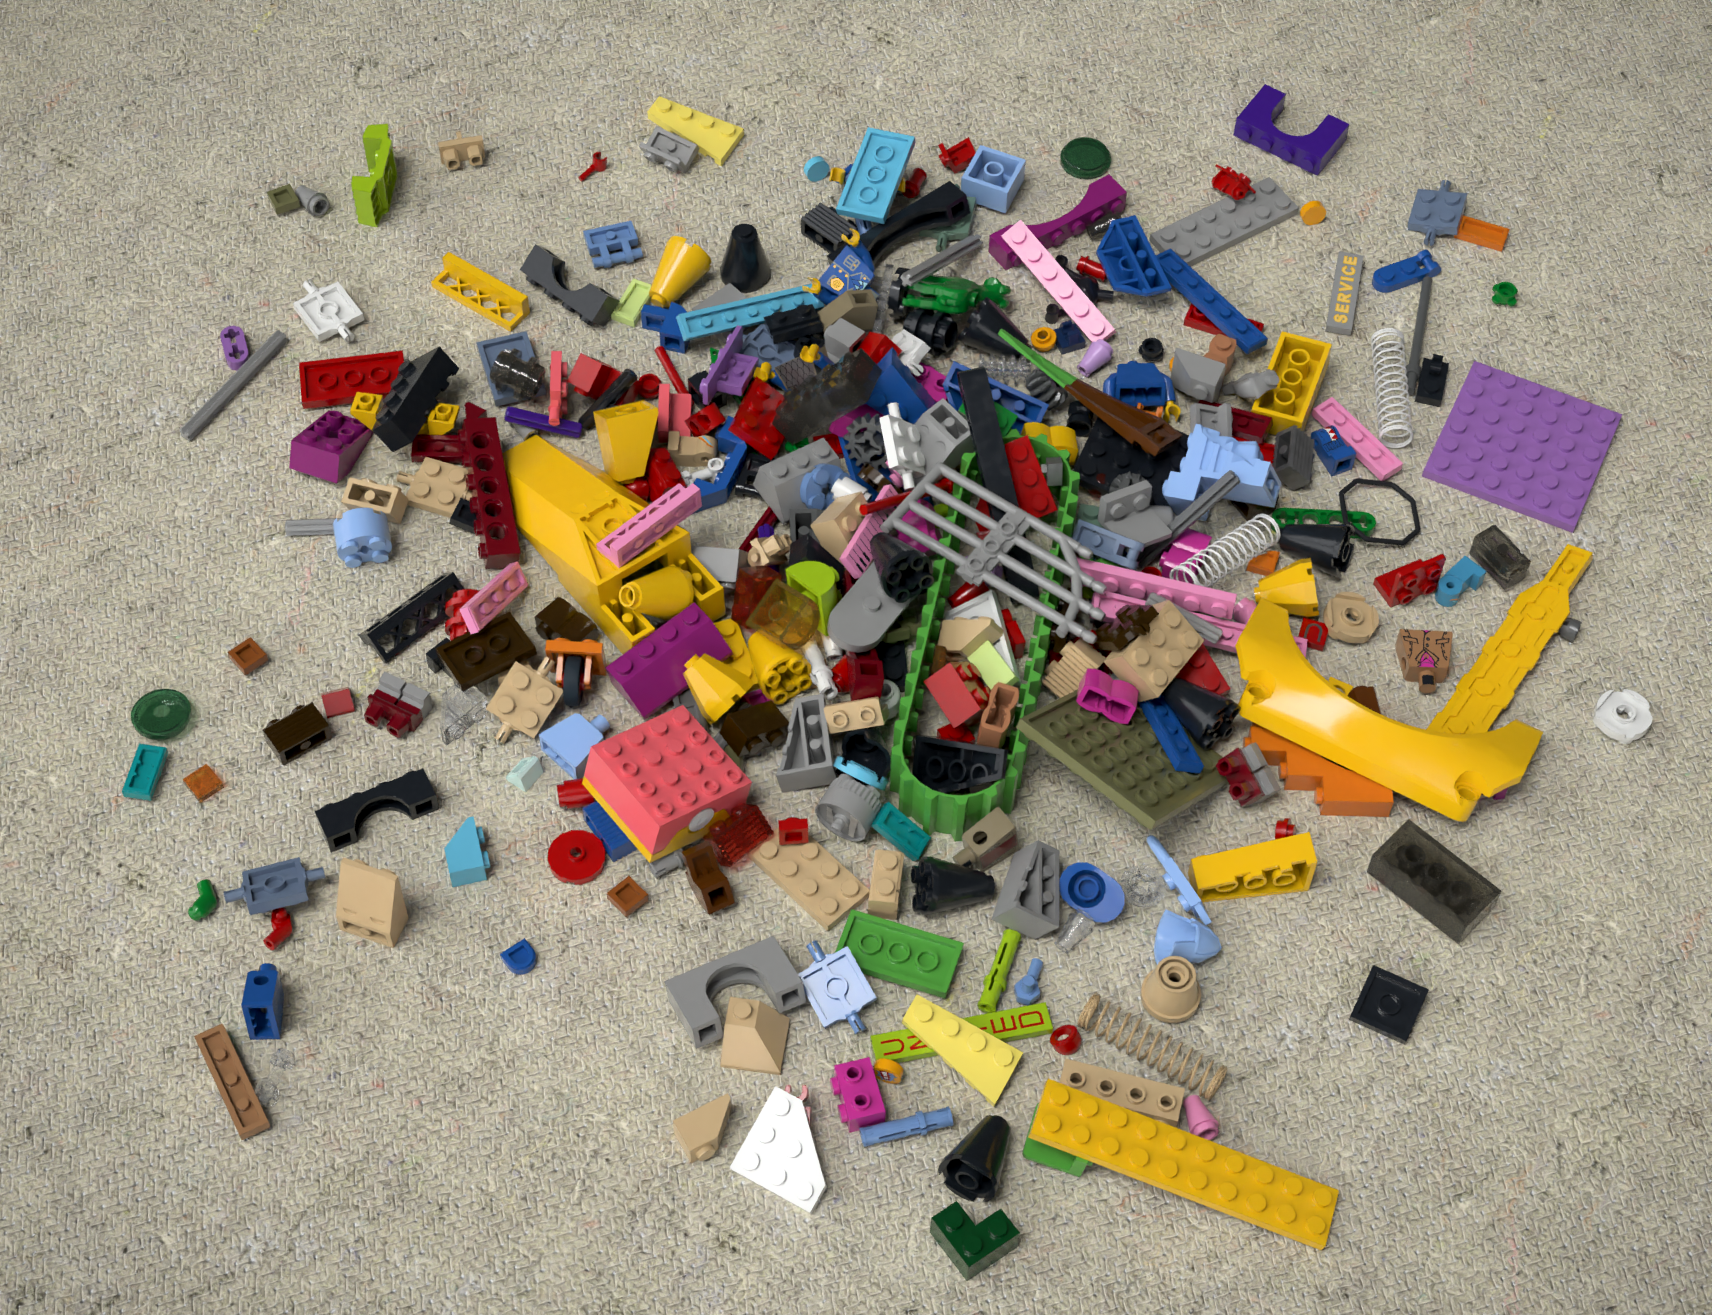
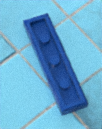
(1171, 735)

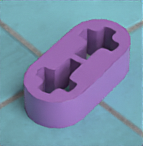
(238, 347)

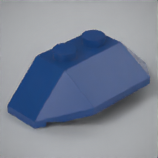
(1131, 260)
(1024, 406)

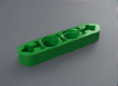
(1324, 517)

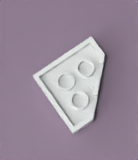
(783, 1153)

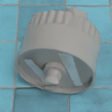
(848, 808)

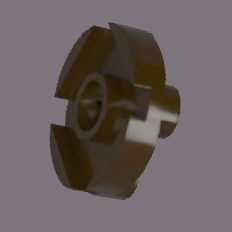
(875, 478)

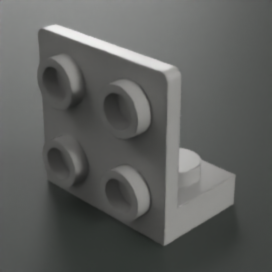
(1130, 515)

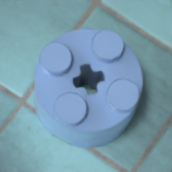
(362, 537)

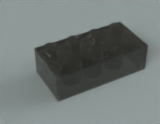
(826, 396)
(1433, 881)

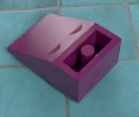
(329, 446)

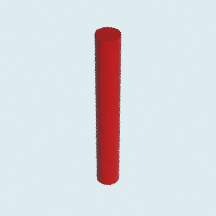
(671, 371)

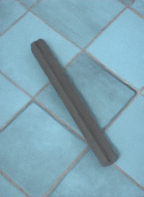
(1190, 516)

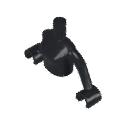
(1087, 284)

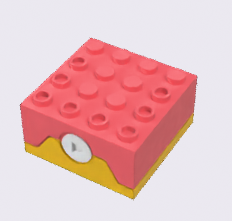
(664, 782)

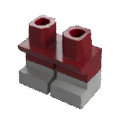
(398, 703)
(1246, 784)

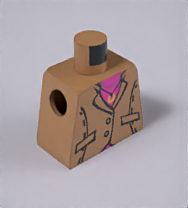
(1424, 656)

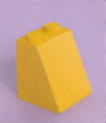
(626, 438)

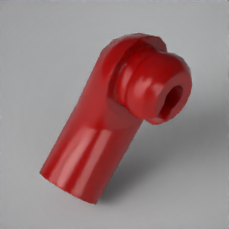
(281, 928)

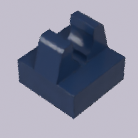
(1069, 338)

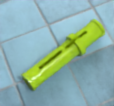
(995, 981)

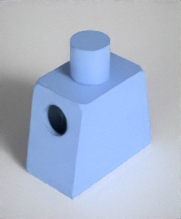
(571, 740)

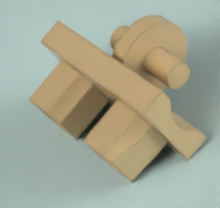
(460, 150)
(769, 550)

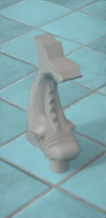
(1252, 384)

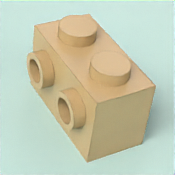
(369, 494)

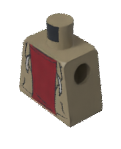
(988, 841)

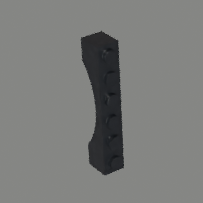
(937, 209)

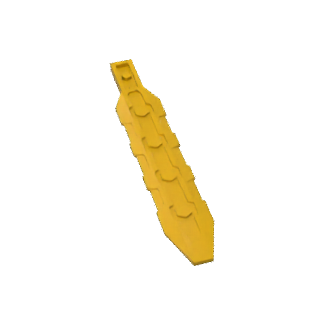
(1513, 648)

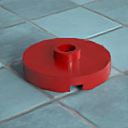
(581, 868)

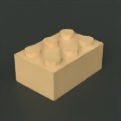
(1156, 658)

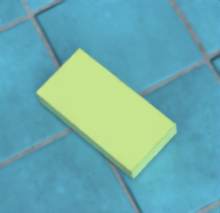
(631, 303)
(992, 666)

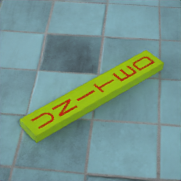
(1005, 1025)

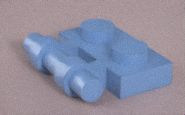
(612, 238)

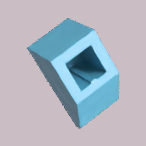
(464, 855)

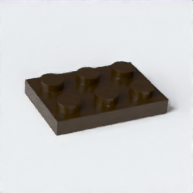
(486, 653)

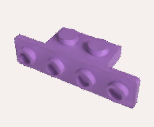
(731, 370)

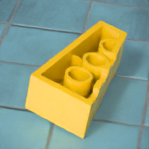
(1255, 870)

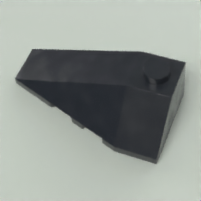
(956, 764)

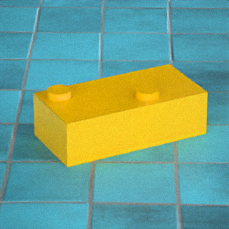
(1301, 370)

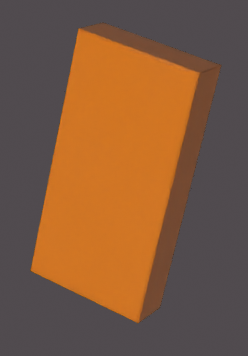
(1482, 233)

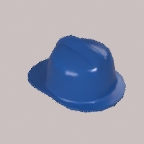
(1092, 891)

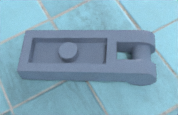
(1108, 544)

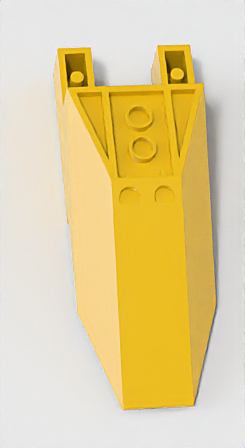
(570, 508)

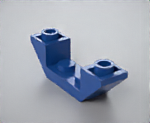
(736, 450)

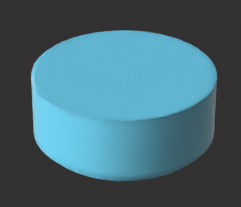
(816, 169)

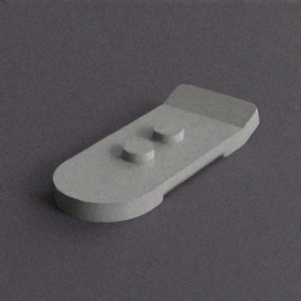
(864, 614)

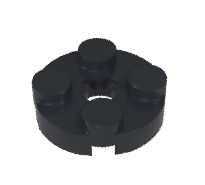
(896, 295)

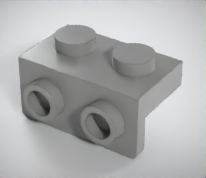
(669, 149)
(1212, 417)

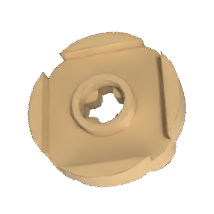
(1344, 629)

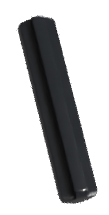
(609, 397)

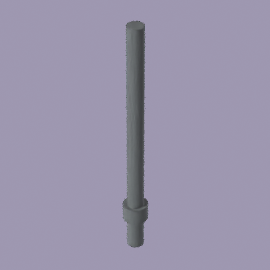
(1413, 368)

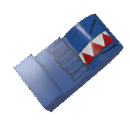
(1332, 449)

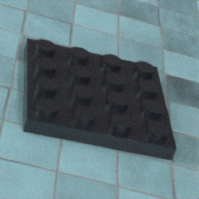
(1114, 455)

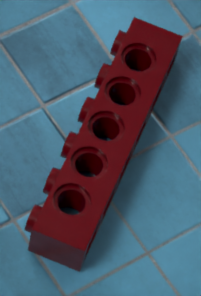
(484, 434)

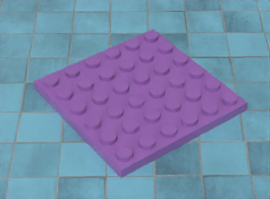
(1522, 446)

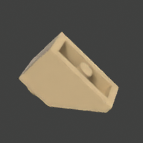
(703, 1128)

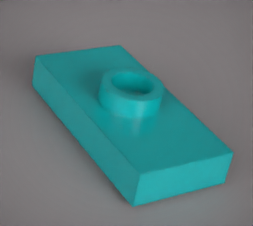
(145, 772)
(901, 831)

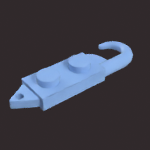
(1175, 879)

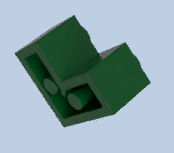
(971, 1245)

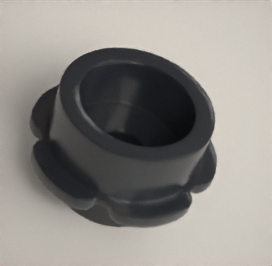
(1151, 349)

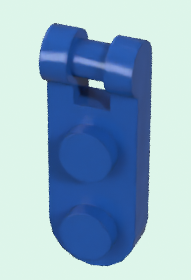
(1405, 272)

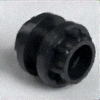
(933, 328)

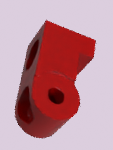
(705, 420)

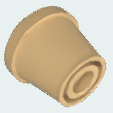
(1168, 999)

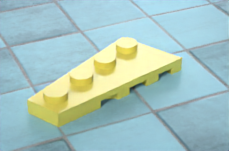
(709, 133)
(966, 1048)

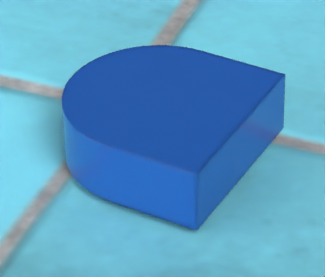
(519, 958)

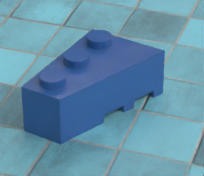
(899, 386)

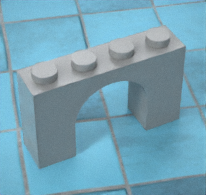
(756, 964)

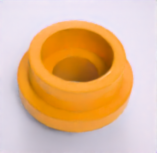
(1043, 344)

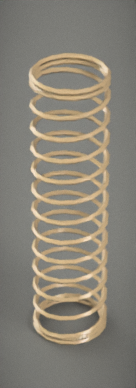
(1087, 1014)

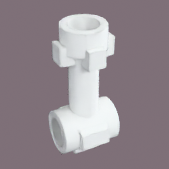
(715, 466)

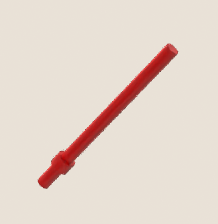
(889, 502)

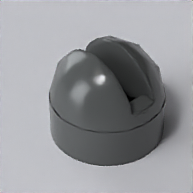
(1570, 629)

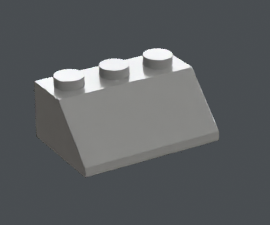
(781, 478)

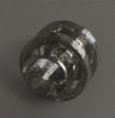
(517, 374)

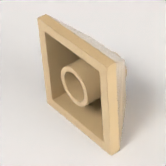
(754, 1037)

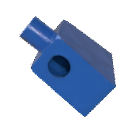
(263, 990)

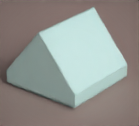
(525, 773)

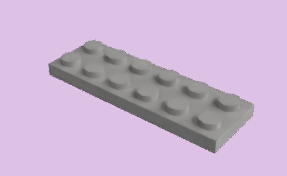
(1225, 223)

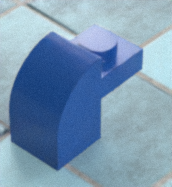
(665, 323)

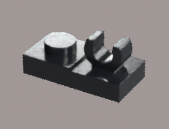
(1432, 381)

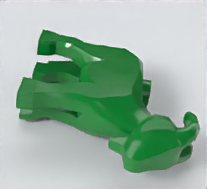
(956, 294)

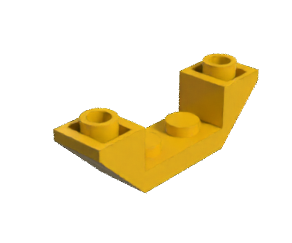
(439, 421)

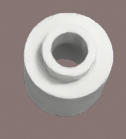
(848, 486)

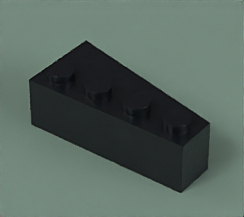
(413, 397)

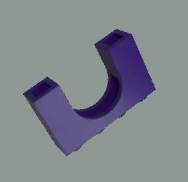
(1308, 151)

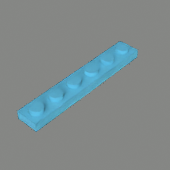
(742, 312)

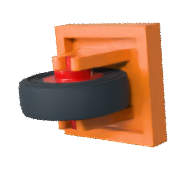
(575, 666)

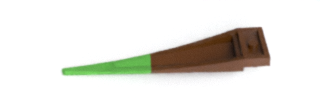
(1130, 422)

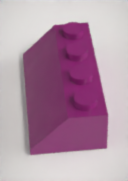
(654, 668)

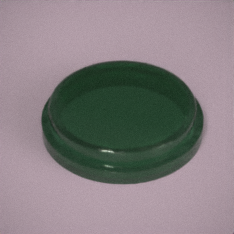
(1085, 158)
(161, 714)

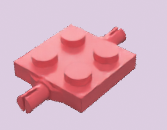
(558, 388)

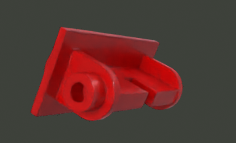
(1231, 183)

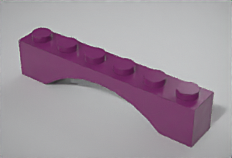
(1101, 197)

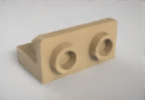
(855, 715)

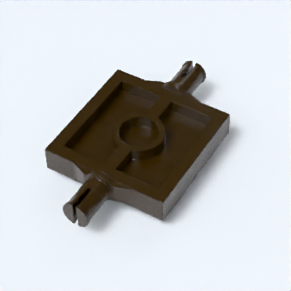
(1129, 623)

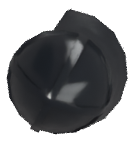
(868, 749)

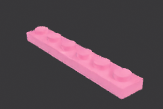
(1058, 283)
(1141, 585)

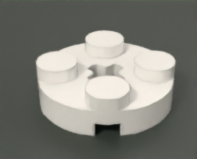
(1616, 727)

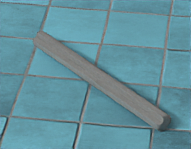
(941, 260)
(233, 385)

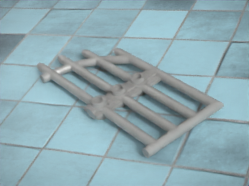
(997, 544)

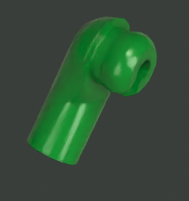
(205, 903)

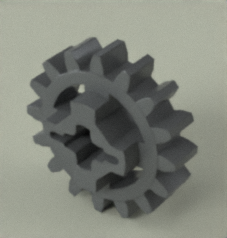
(868, 443)

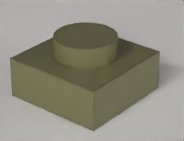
(283, 199)

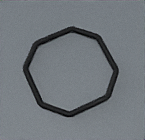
(1386, 484)

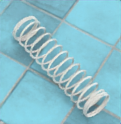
(1382, 431)
(1251, 523)

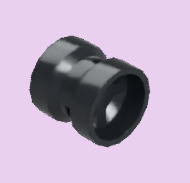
(1080, 418)

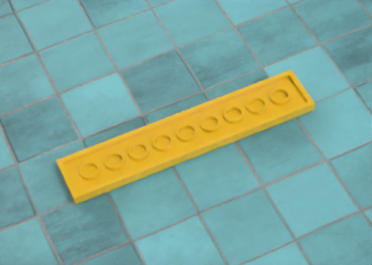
(1184, 1164)

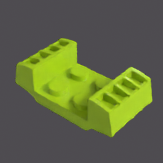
(375, 192)

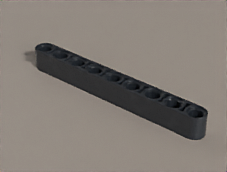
(992, 461)

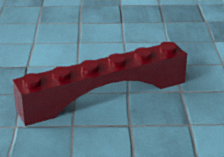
(864, 668)

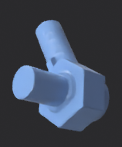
(1027, 989)

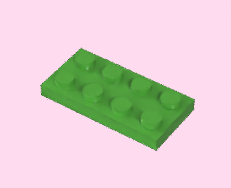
(901, 953)

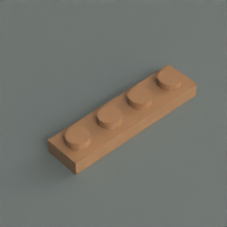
(232, 1081)

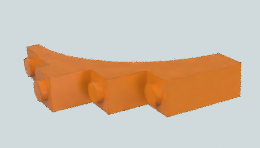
(1334, 787)

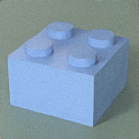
(993, 178)

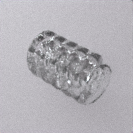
(1006, 370)

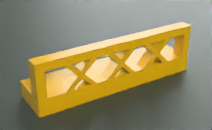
(487, 289)

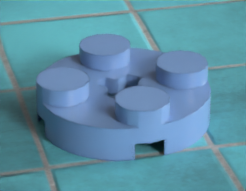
(819, 478)

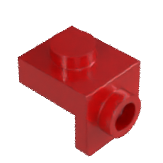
(958, 156)

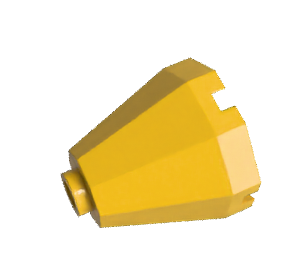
(1291, 588)
(714, 685)

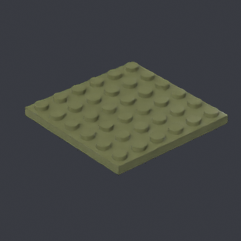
(1121, 759)

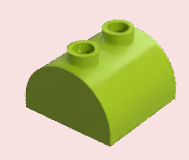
(819, 584)

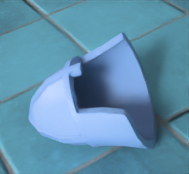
(1184, 939)

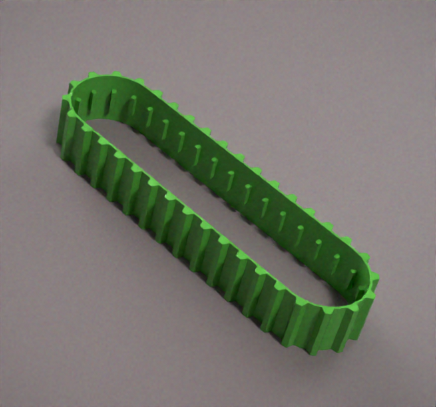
(960, 812)

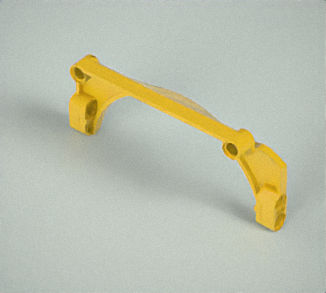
(1424, 765)

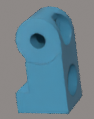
(1457, 580)

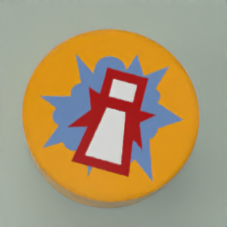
(888, 1071)

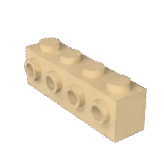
(1132, 1092)

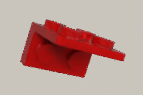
(1410, 580)

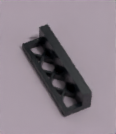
(405, 611)

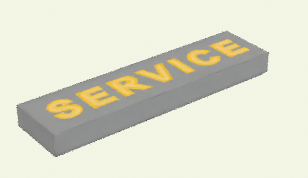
(1344, 293)

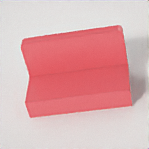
(672, 413)

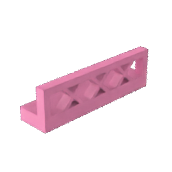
(650, 524)

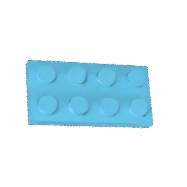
(876, 175)

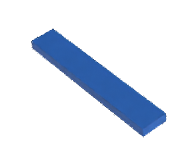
(1211, 303)

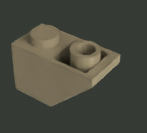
(853, 306)

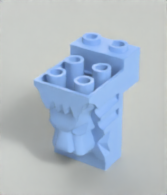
(1209, 459)

